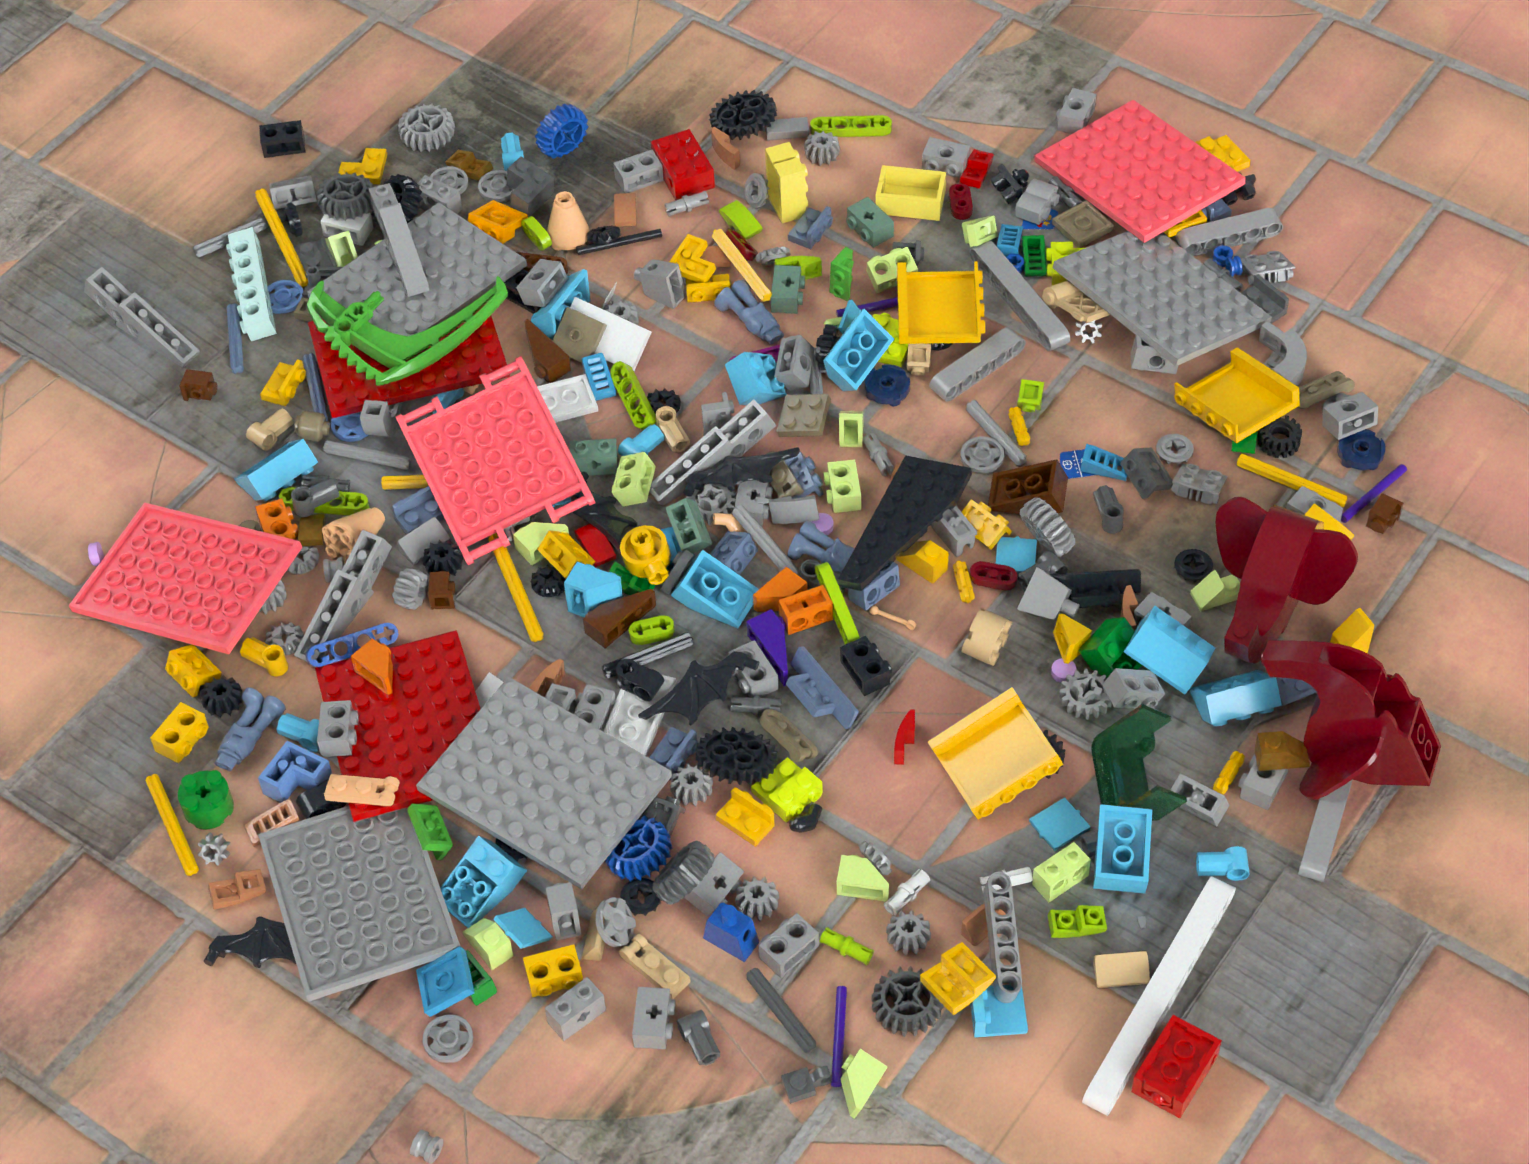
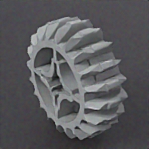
(426, 127)
(1047, 526)

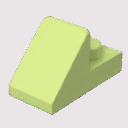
(979, 230)
(1215, 591)

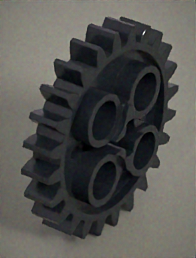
(744, 114)
(736, 755)

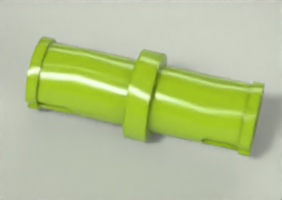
(846, 946)

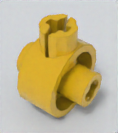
(646, 553)

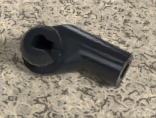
(806, 822)

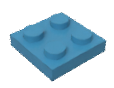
(445, 981)

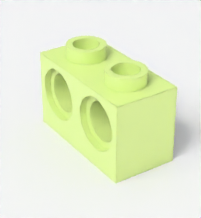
(889, 265)
(633, 479)
(843, 486)
(1061, 872)

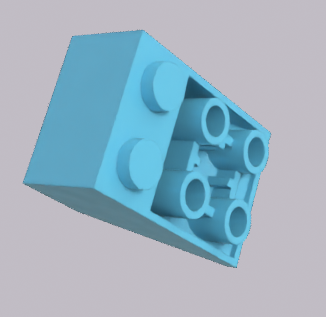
(480, 881)

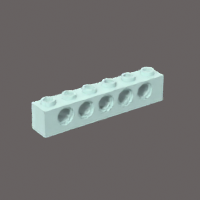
(251, 284)

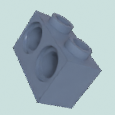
(878, 588)

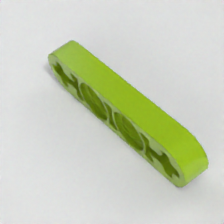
(851, 123)
(622, 369)
(341, 509)
(840, 610)

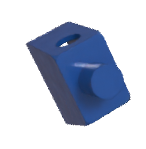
(731, 931)

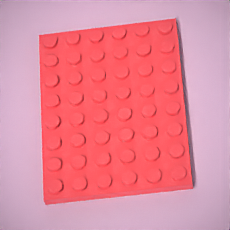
(1139, 170)
(186, 577)

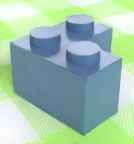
(293, 768)

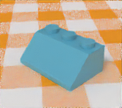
(549, 317)
(857, 352)
(277, 470)
(1169, 649)
(1236, 697)

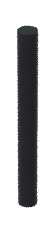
(648, 235)

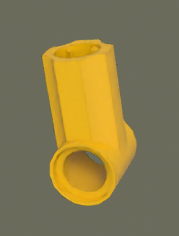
(265, 655)

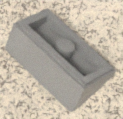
(788, 129)
(415, 542)

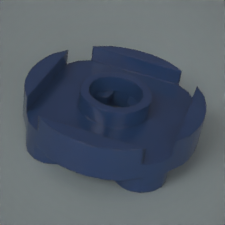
(887, 395)
(1361, 460)

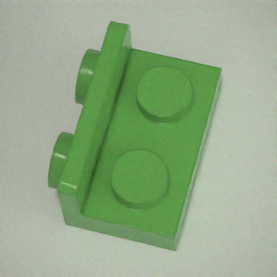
(841, 274)
(430, 829)

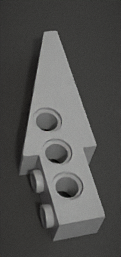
(398, 239)
(139, 318)
(709, 452)
(345, 594)

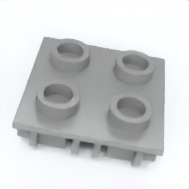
(1270, 266)
(1198, 479)

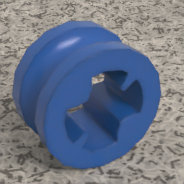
(1221, 253)
(1018, 260)
(1234, 265)

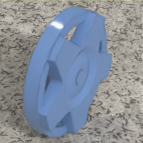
(284, 299)
(348, 424)

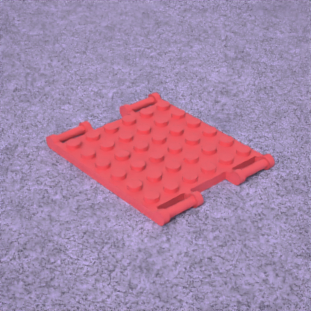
(494, 459)

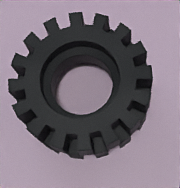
(1280, 446)

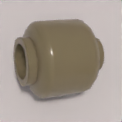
(311, 426)

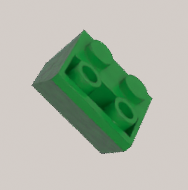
(1106, 647)

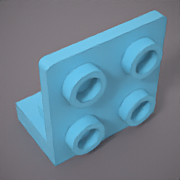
(997, 1018)

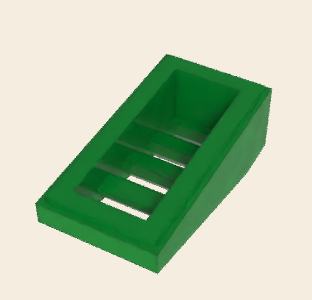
(1032, 242)
(484, 987)

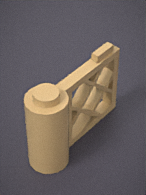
(1068, 297)

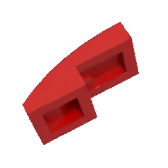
(977, 168)
(595, 544)
(905, 735)

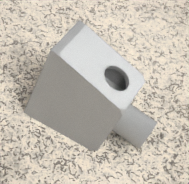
(662, 282)
(1047, 597)

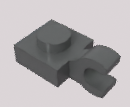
(802, 1085)

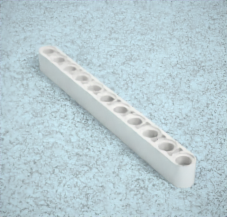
(1158, 996)

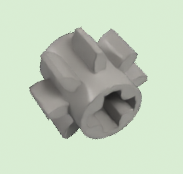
(213, 848)

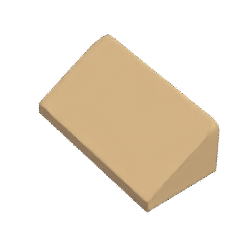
(594, 943)
(1121, 969)

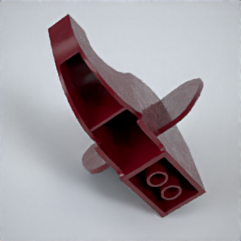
(1279, 563)
(1361, 720)

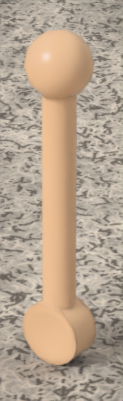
(910, 624)

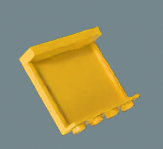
(940, 306)
(1239, 397)
(995, 753)

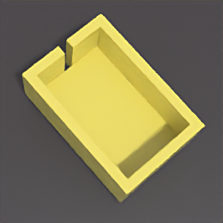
(786, 182)
(911, 192)

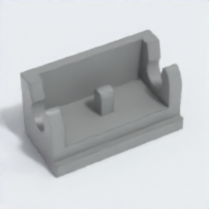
(955, 531)

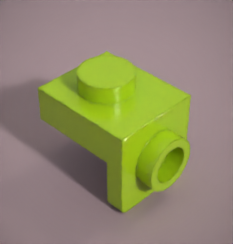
(1030, 395)

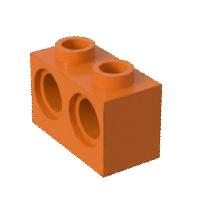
(276, 519)
(806, 609)

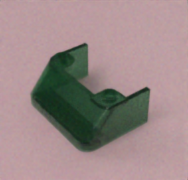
(1120, 764)

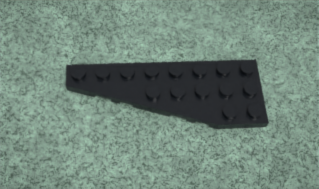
(910, 505)

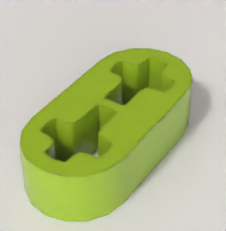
(536, 233)
(651, 630)

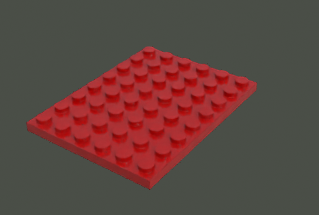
(456, 370)
(410, 727)

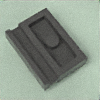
(315, 254)

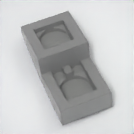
(796, 510)

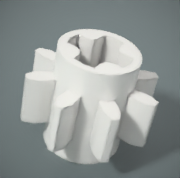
(1085, 335)

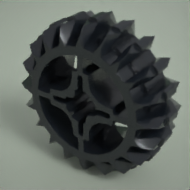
(406, 193)

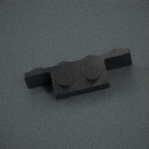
(1100, 587)

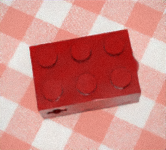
(684, 164)
(1176, 1066)

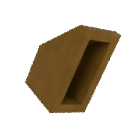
(1280, 751)

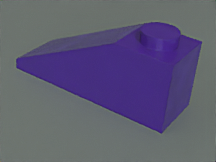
(770, 637)

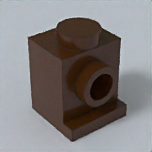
(198, 385)
(1384, 513)
(441, 590)

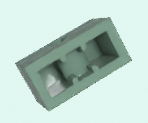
(870, 222)
(786, 289)
(595, 456)
(688, 525)

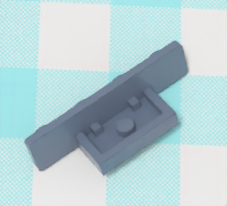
(818, 690)

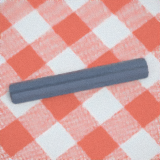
(235, 339)
(314, 384)

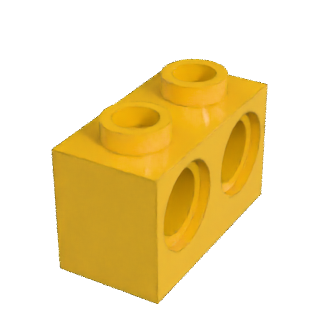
(563, 552)
(184, 728)
(551, 964)

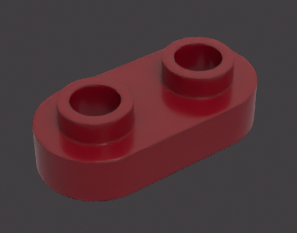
(960, 201)
(741, 244)
(993, 575)

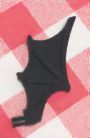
(739, 470)
(605, 516)
(700, 687)
(262, 942)

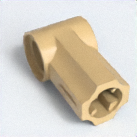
(671, 428)
(266, 433)

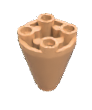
(566, 223)
(343, 533)

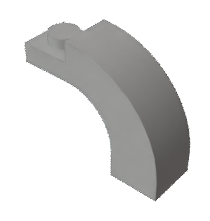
(1289, 348)
(379, 418)

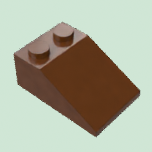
(1017, 486)

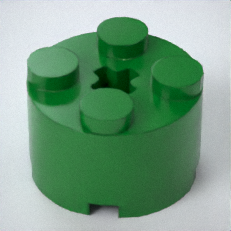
(205, 799)

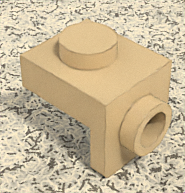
(918, 358)

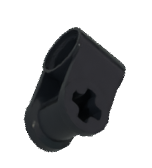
(640, 681)
(314, 803)

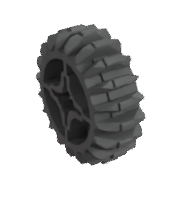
(345, 196)
(683, 872)
(905, 1015)

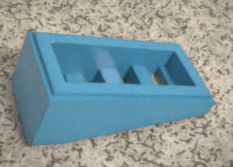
(1011, 243)
(594, 364)
(1091, 464)

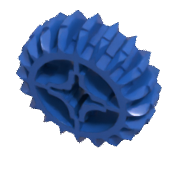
(561, 131)
(641, 850)

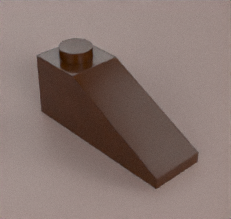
(548, 357)
(614, 617)

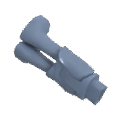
(755, 317)
(836, 553)
(241, 738)

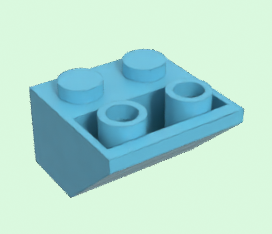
(754, 378)
(590, 587)

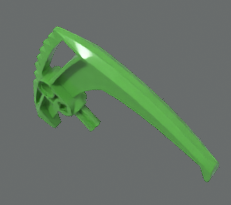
(391, 349)

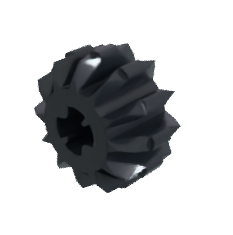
(443, 557)
(221, 696)

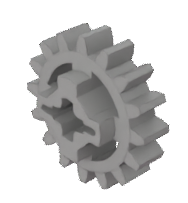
(714, 499)
(1084, 694)

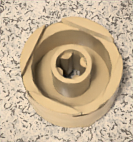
(986, 636)

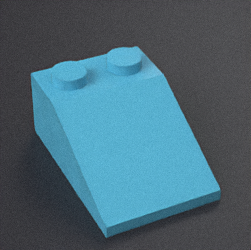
(715, 590)
(1123, 849)

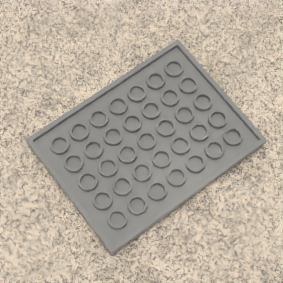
(457, 263)
(1162, 295)
(544, 782)
(356, 898)

